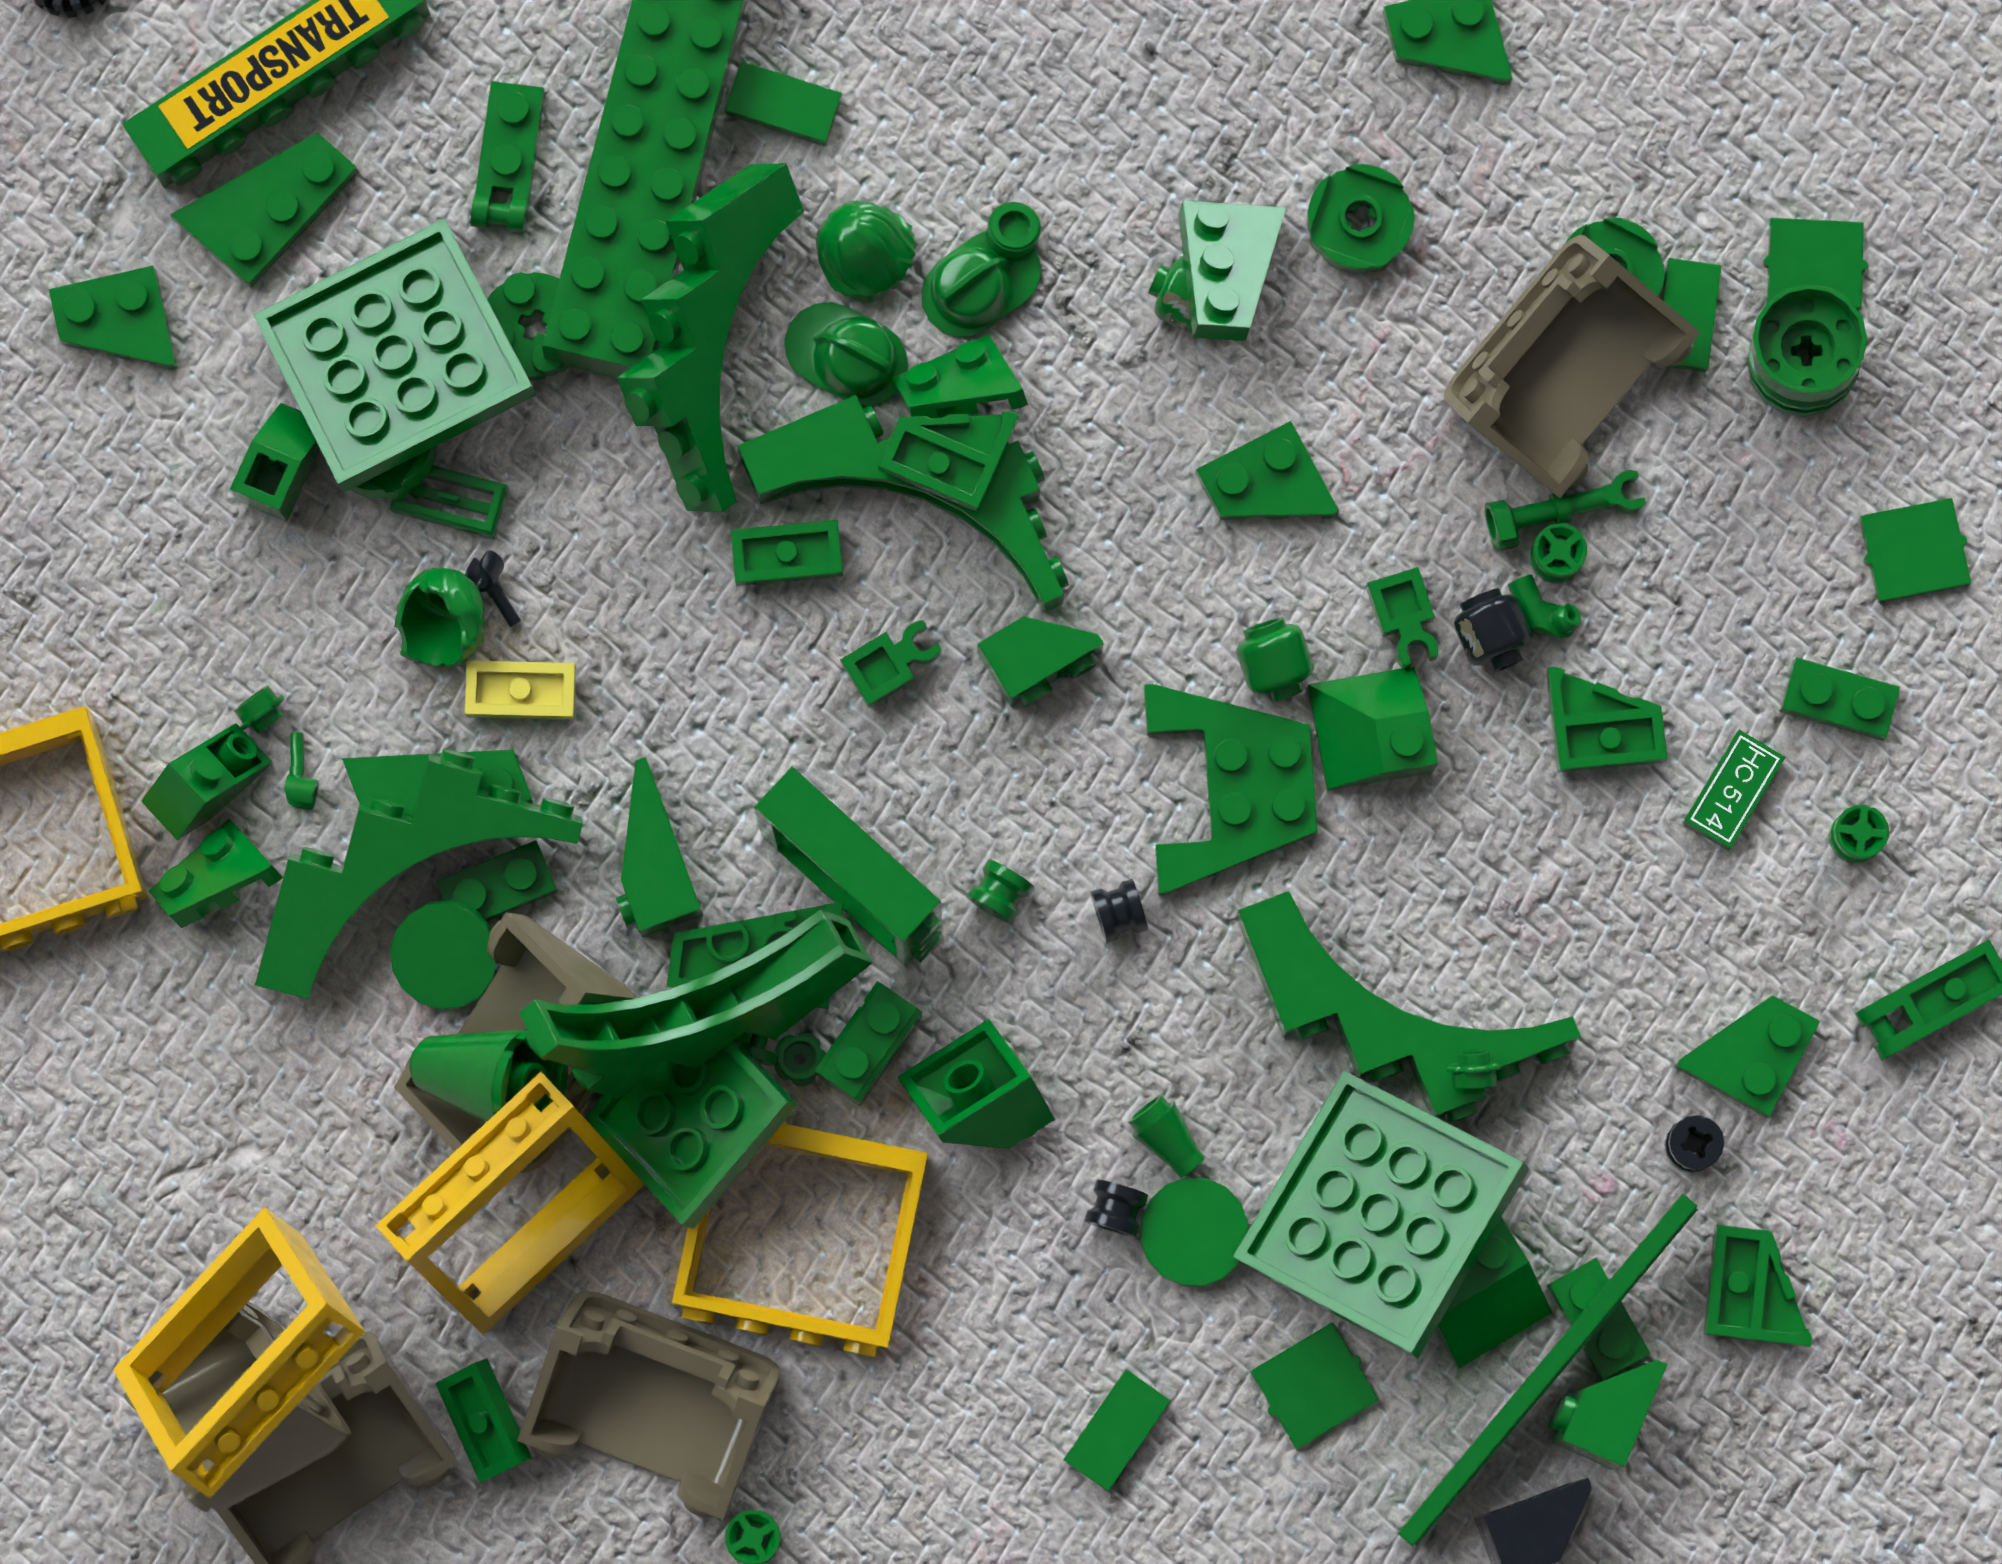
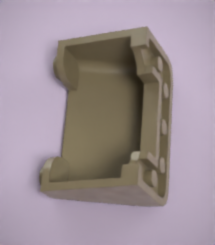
(1566, 361)
(532, 968)
(651, 1398)
(299, 1440)
(387, 1443)

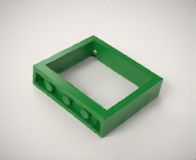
(850, 868)

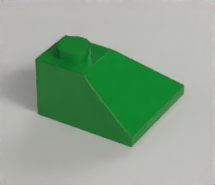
(1372, 728)
(977, 1092)

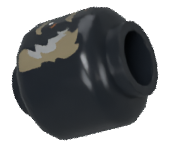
(1493, 630)

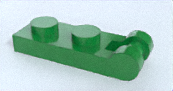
(508, 155)
(1935, 999)

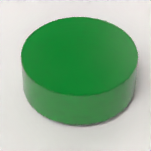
(1013, 230)

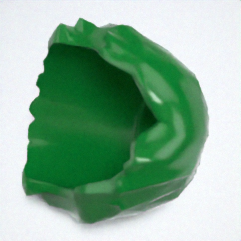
(865, 250)
(440, 618)

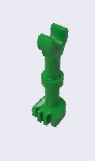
(1505, 521)

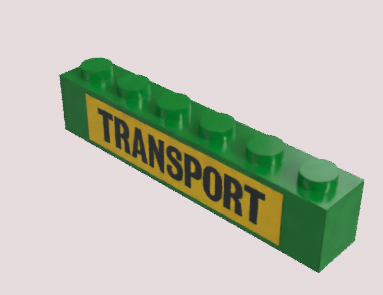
(265, 79)

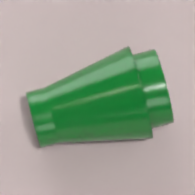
(1166, 1135)

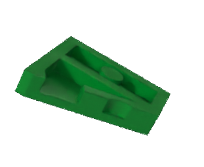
(1449, 36)
(116, 316)
(959, 382)
(949, 454)
(1267, 480)
(212, 875)
(1753, 1054)
(1750, 1291)

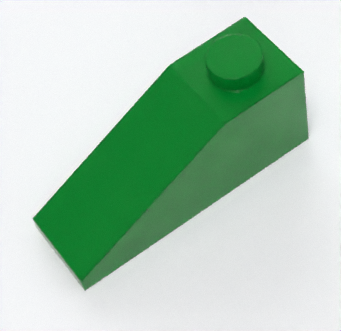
(653, 869)

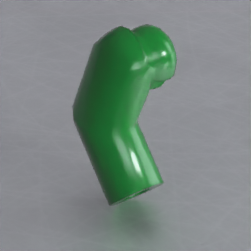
(1543, 616)

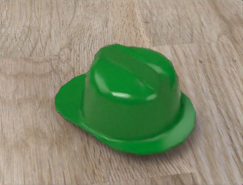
(977, 287)
(845, 352)

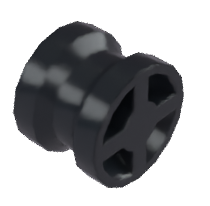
(1119, 910)
(1684, 1147)
(1116, 1208)

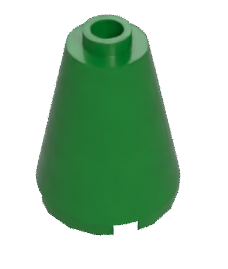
(481, 1070)

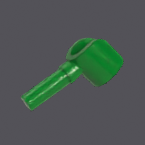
(299, 791)

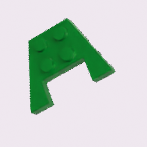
(1255, 783)

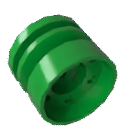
(1811, 320)

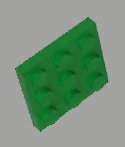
(693, 1127)

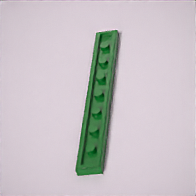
(1548, 1370)

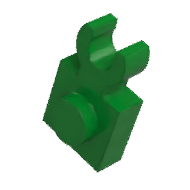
(1401, 608)
(883, 668)

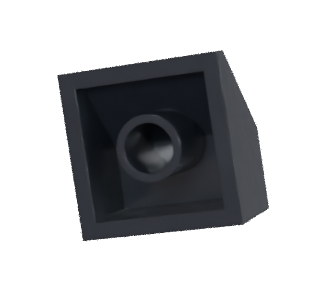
(1535, 1527)

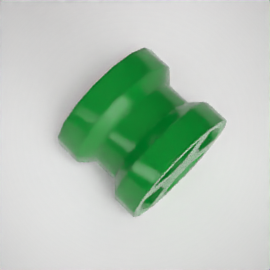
(1565, 545)
(1870, 825)
(1000, 891)
(741, 1535)

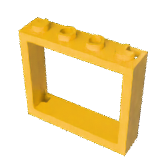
(116, 901)
(483, 1169)
(803, 1327)
(272, 1382)

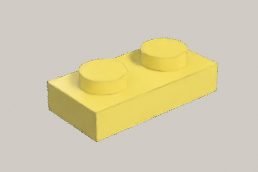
(520, 690)

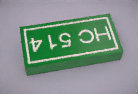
(1733, 790)

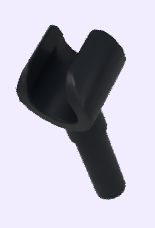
(485, 576)

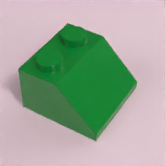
(1493, 1301)
(1607, 1416)

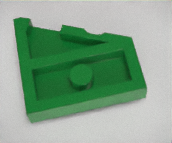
(1600, 726)

